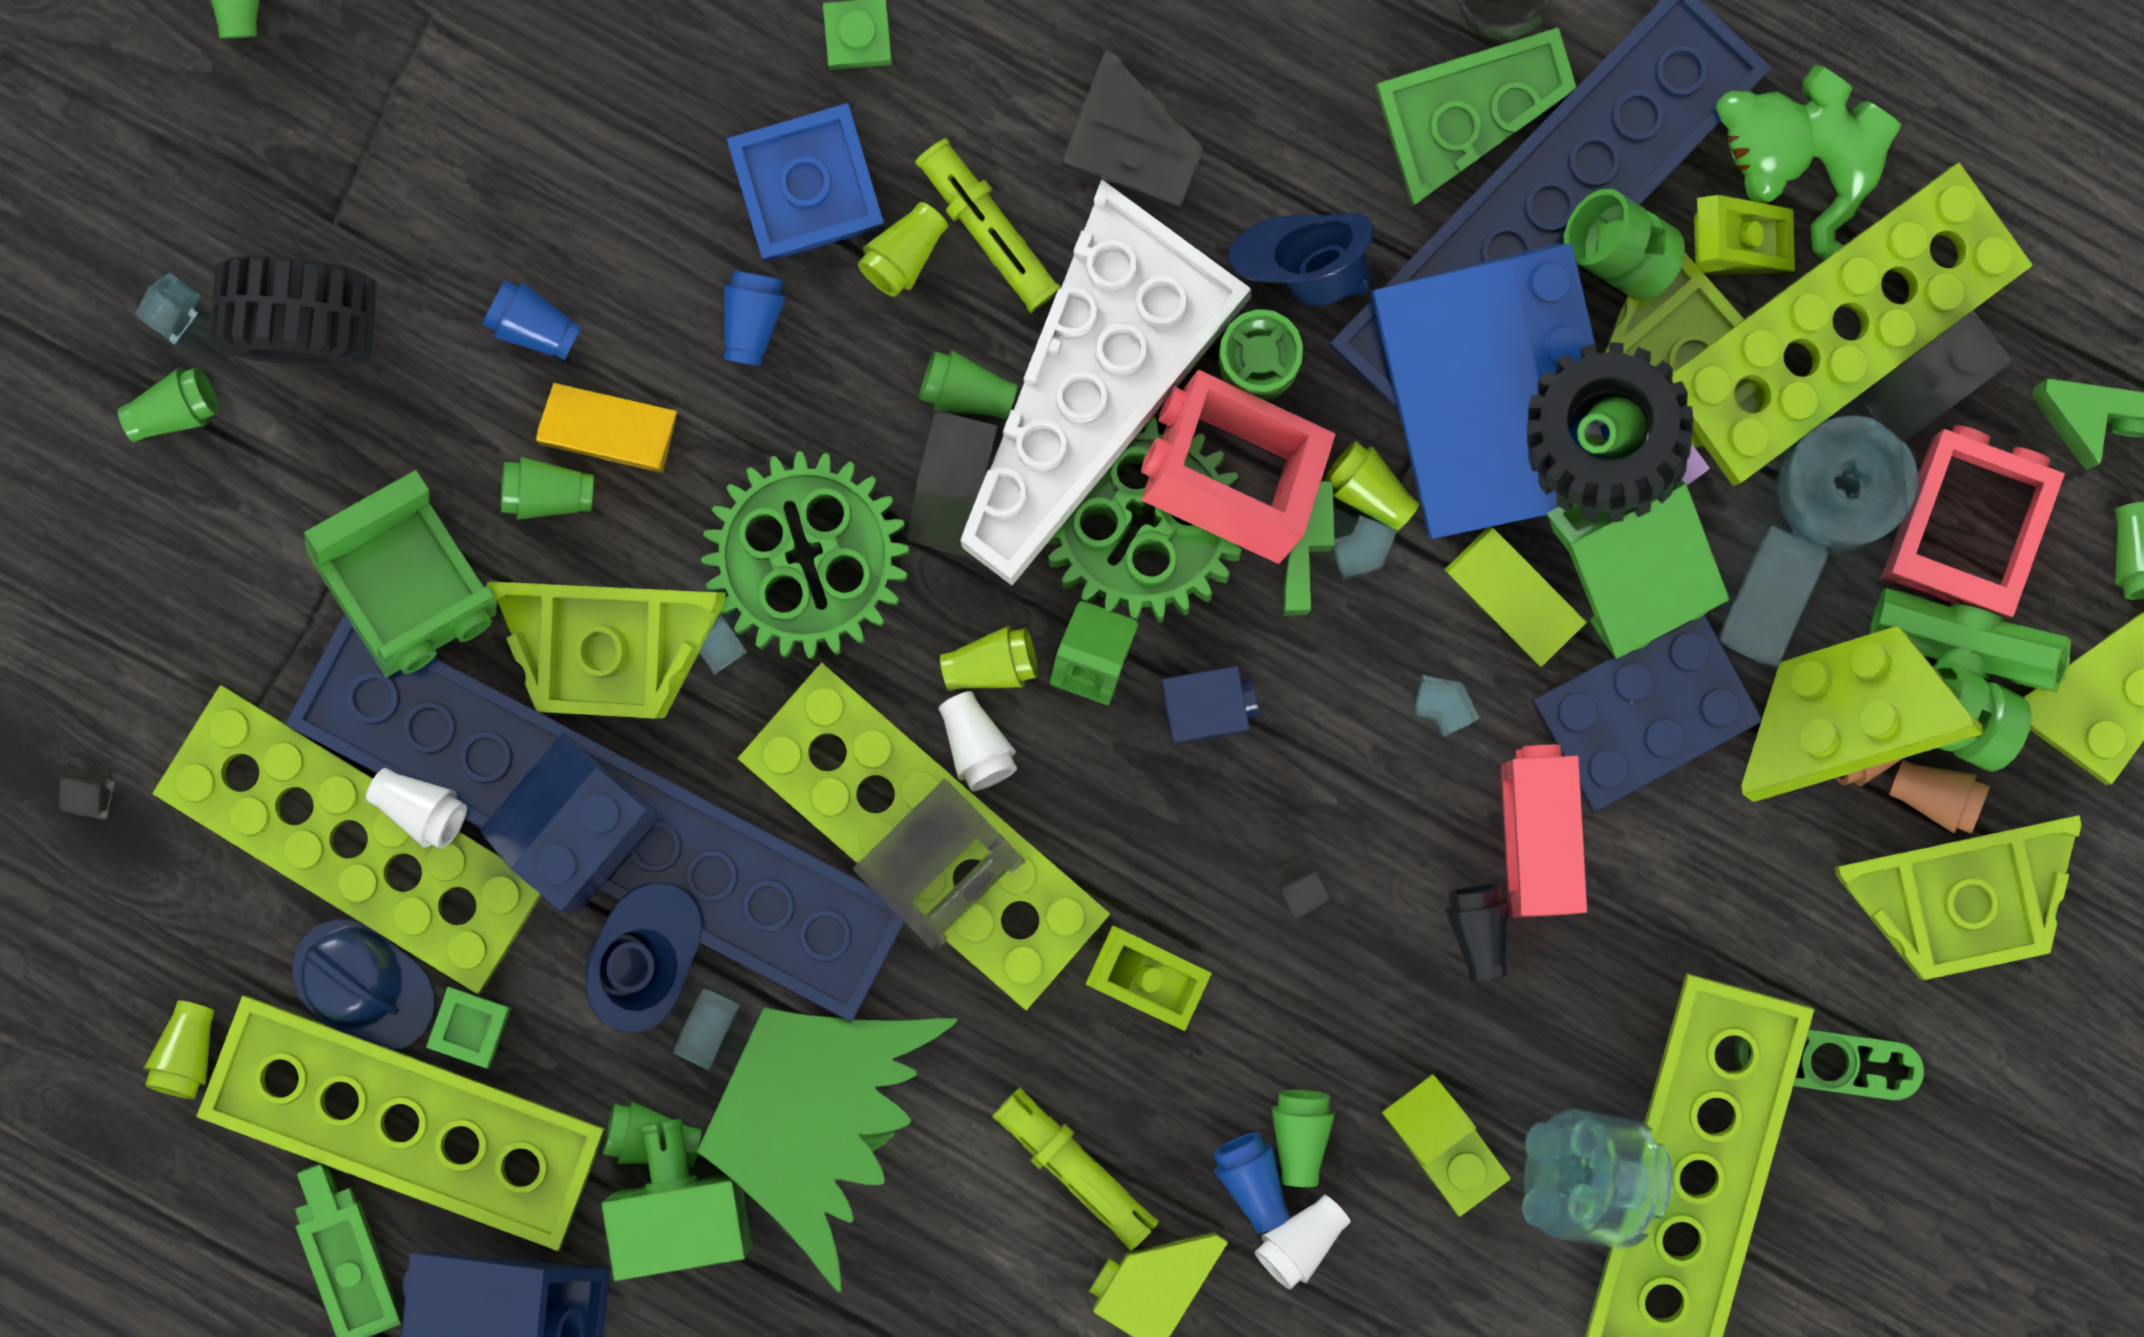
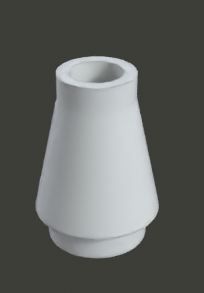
(977, 745)
(420, 808)
(1301, 1243)

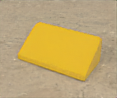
(607, 428)

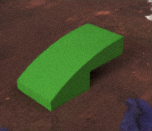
(1317, 538)

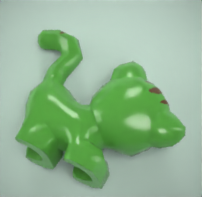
(1778, 137)

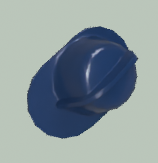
(1310, 254)
(642, 957)
(363, 984)

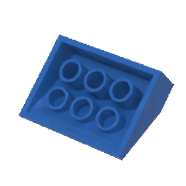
(1463, 373)

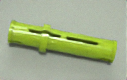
(941, 166)
(1075, 1168)

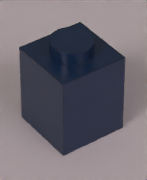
(1208, 705)

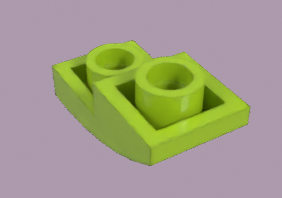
(1515, 596)

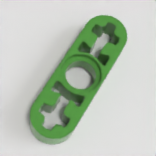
(1873, 1085)

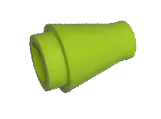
(901, 251)
(1370, 486)
(993, 661)
(182, 1052)

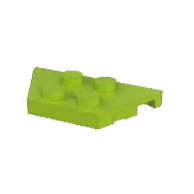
(1680, 325)
(605, 645)
(1852, 712)
(1968, 898)

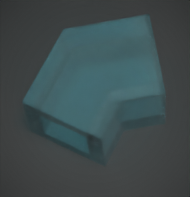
(169, 307)
(1363, 549)
(721, 646)
(1445, 704)
(706, 1029)

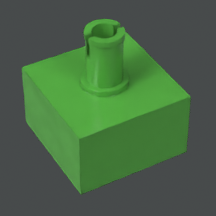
(676, 1217)

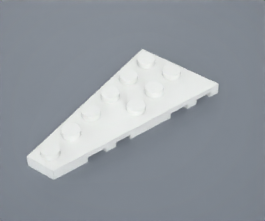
(1112, 349)

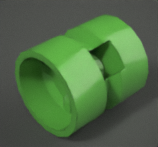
(1625, 244)
(1260, 354)
(2000, 711)

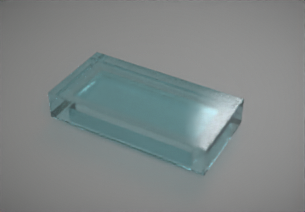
(1773, 596)

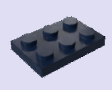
(1647, 712)

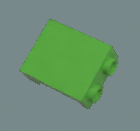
(1642, 571)
(400, 576)

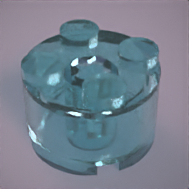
(1868, 455)
(1595, 1178)

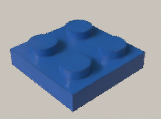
(805, 183)

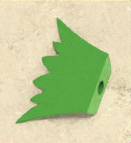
(798, 1117)

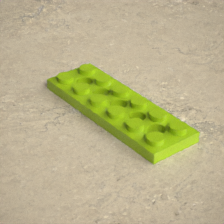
(1888, 334)
(880, 749)
(307, 851)
(361, 1144)
(1739, 1154)

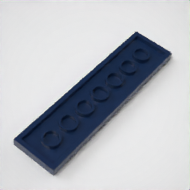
(1614, 131)

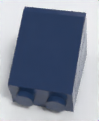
(568, 825)
(502, 1297)

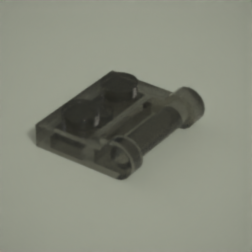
(923, 848)

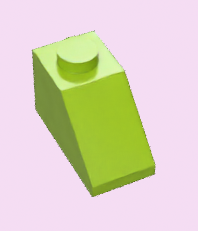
(1155, 1284)

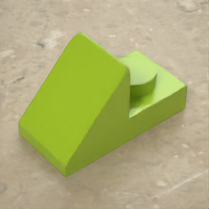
(1743, 237)
(1148, 978)
(1446, 1145)

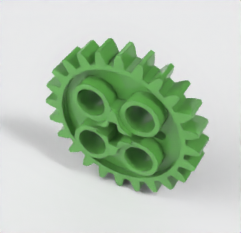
(1189, 550)
(751, 573)

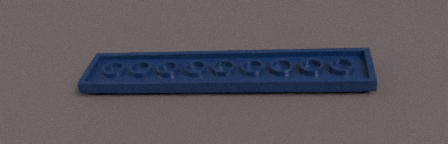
(752, 890)

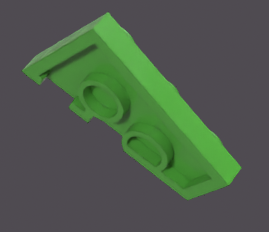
(1469, 105)

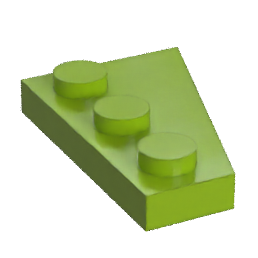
(2098, 705)

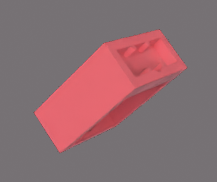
(1221, 509)
(1953, 585)
(1543, 833)

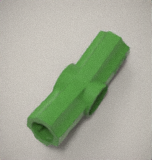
(1976, 640)

